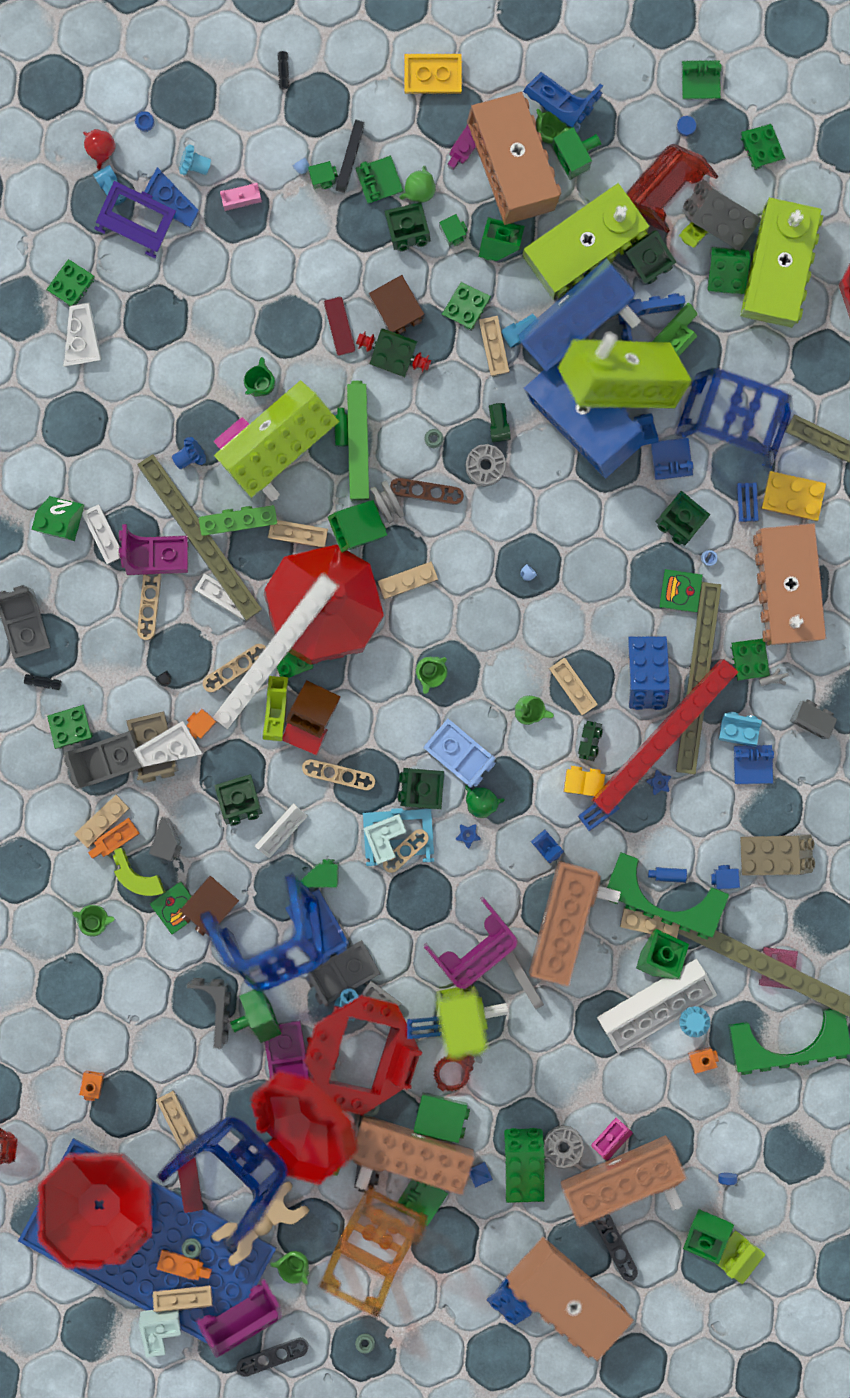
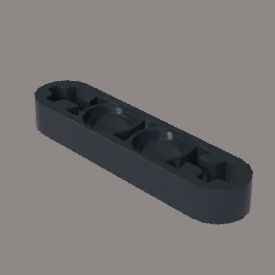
(350, 156)
(616, 1245)
(273, 1359)

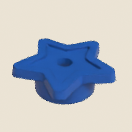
(664, 782)
(468, 840)

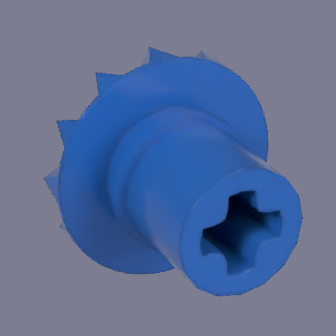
(189, 454)

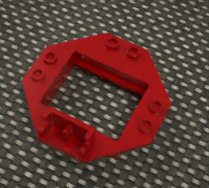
(395, 1066)

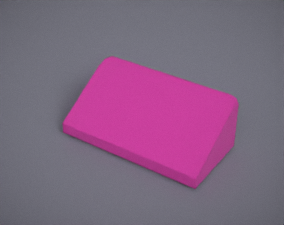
(231, 432)
(611, 1139)

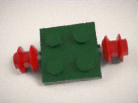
(393, 352)

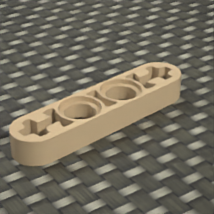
(153, 603)
(233, 664)
(339, 771)

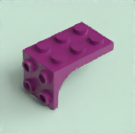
(152, 554)
(287, 1051)

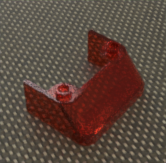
(664, 180)

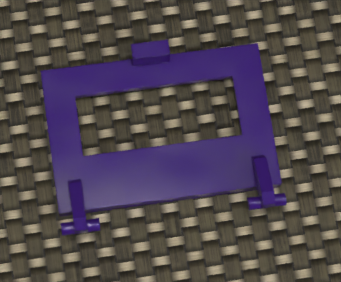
(130, 229)

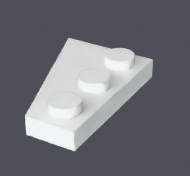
(81, 336)
(168, 746)

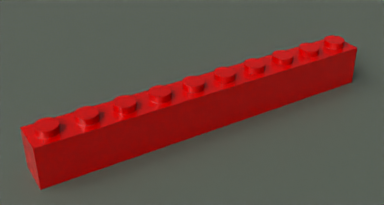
(664, 736)

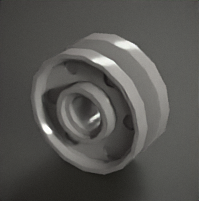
(494, 457)
(387, 502)
(566, 1158)

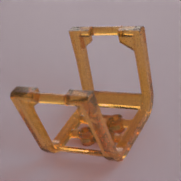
(412, 1234)

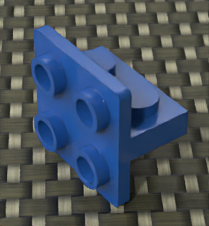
(508, 1304)

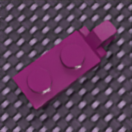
(462, 149)

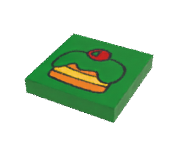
(680, 591)
(168, 907)

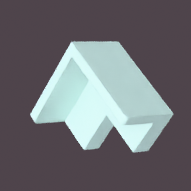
(379, 835)
(155, 1327)

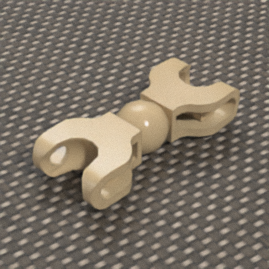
(275, 1214)

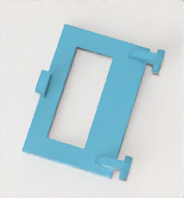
(424, 814)

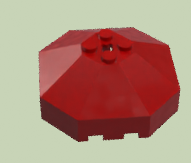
(343, 622)
(305, 1136)
(91, 1236)

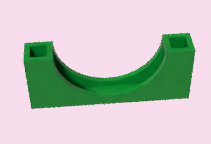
(701, 918)
(830, 1042)

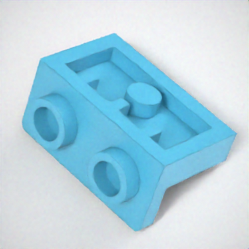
(739, 729)

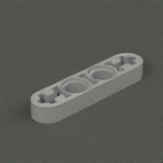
(523, 980)

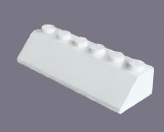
(656, 1006)

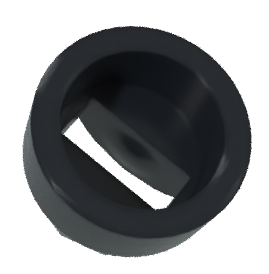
(164, 679)

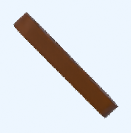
(426, 494)

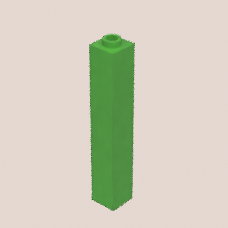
(358, 441)

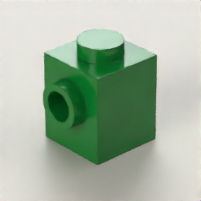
(323, 175)
(453, 230)

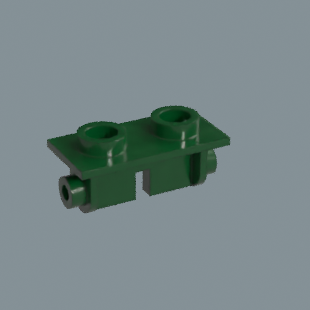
(589, 750)

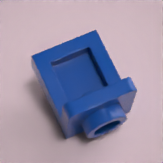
(648, 428)
(547, 846)

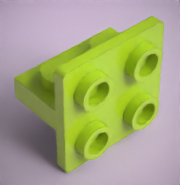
(740, 1257)

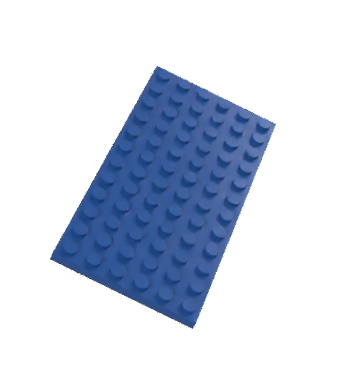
(170, 1229)

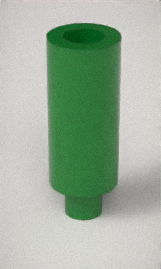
(341, 428)

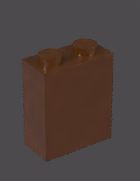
(397, 305)
(313, 709)
(209, 897)

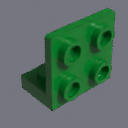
(728, 270)

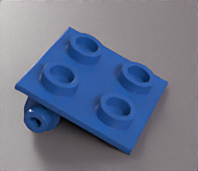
(672, 459)
(753, 764)

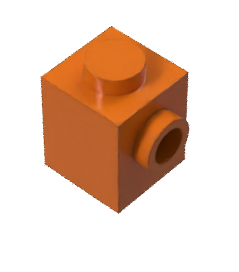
(200, 724)
(703, 1060)
(91, 1085)

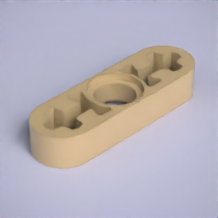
(413, 852)

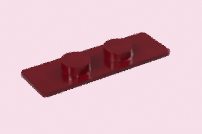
(339, 326)
(190, 1187)

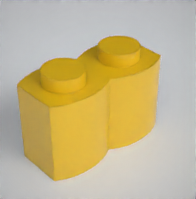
(583, 782)

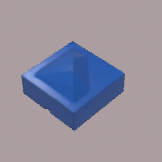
(480, 1174)

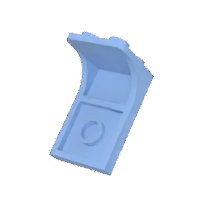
(460, 753)

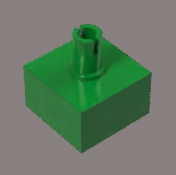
(573, 152)
(258, 1016)

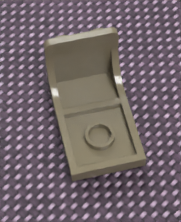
(144, 730)
(777, 855)

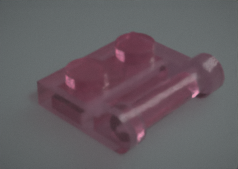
(785, 956)

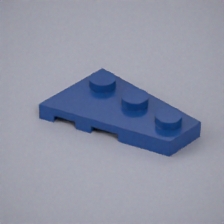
(168, 194)

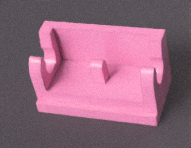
(241, 196)

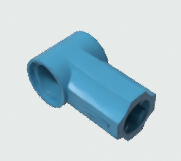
(105, 180)
(511, 332)

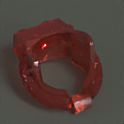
(467, 1065)
(8, 1147)

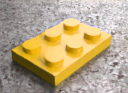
(432, 73)
(793, 496)

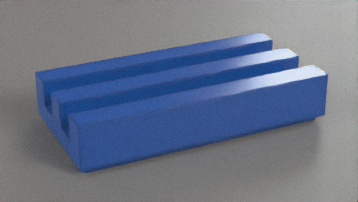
(747, 498)
(585, 821)
(436, 1026)

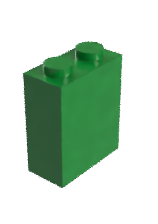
(357, 526)
(441, 1117)

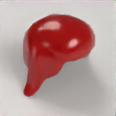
(99, 146)

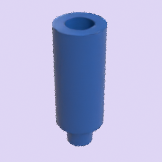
(668, 874)

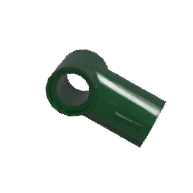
(499, 427)

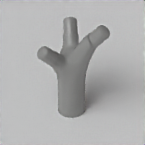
(774, 678)

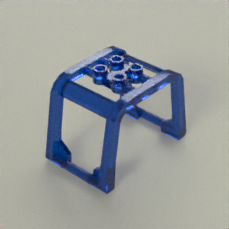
(780, 415)
(262, 959)
(209, 1142)

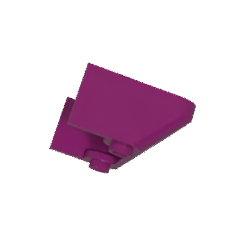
(482, 957)
(241, 1321)

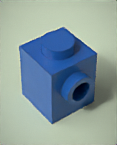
(725, 877)

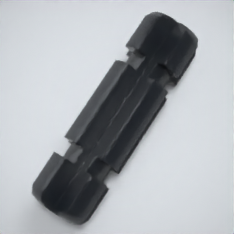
(283, 70)
(42, 682)

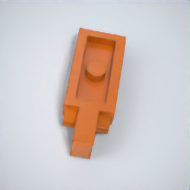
(114, 838)
(182, 1265)

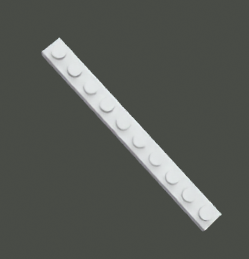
(275, 651)

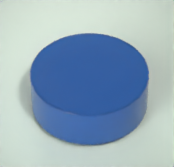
(144, 121)
(686, 126)
(727, 1178)

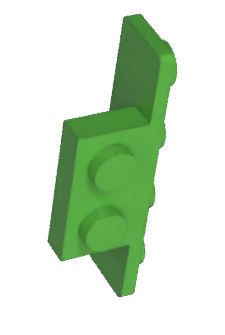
(677, 331)
(238, 520)

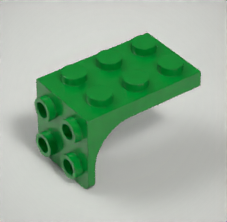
(524, 1165)

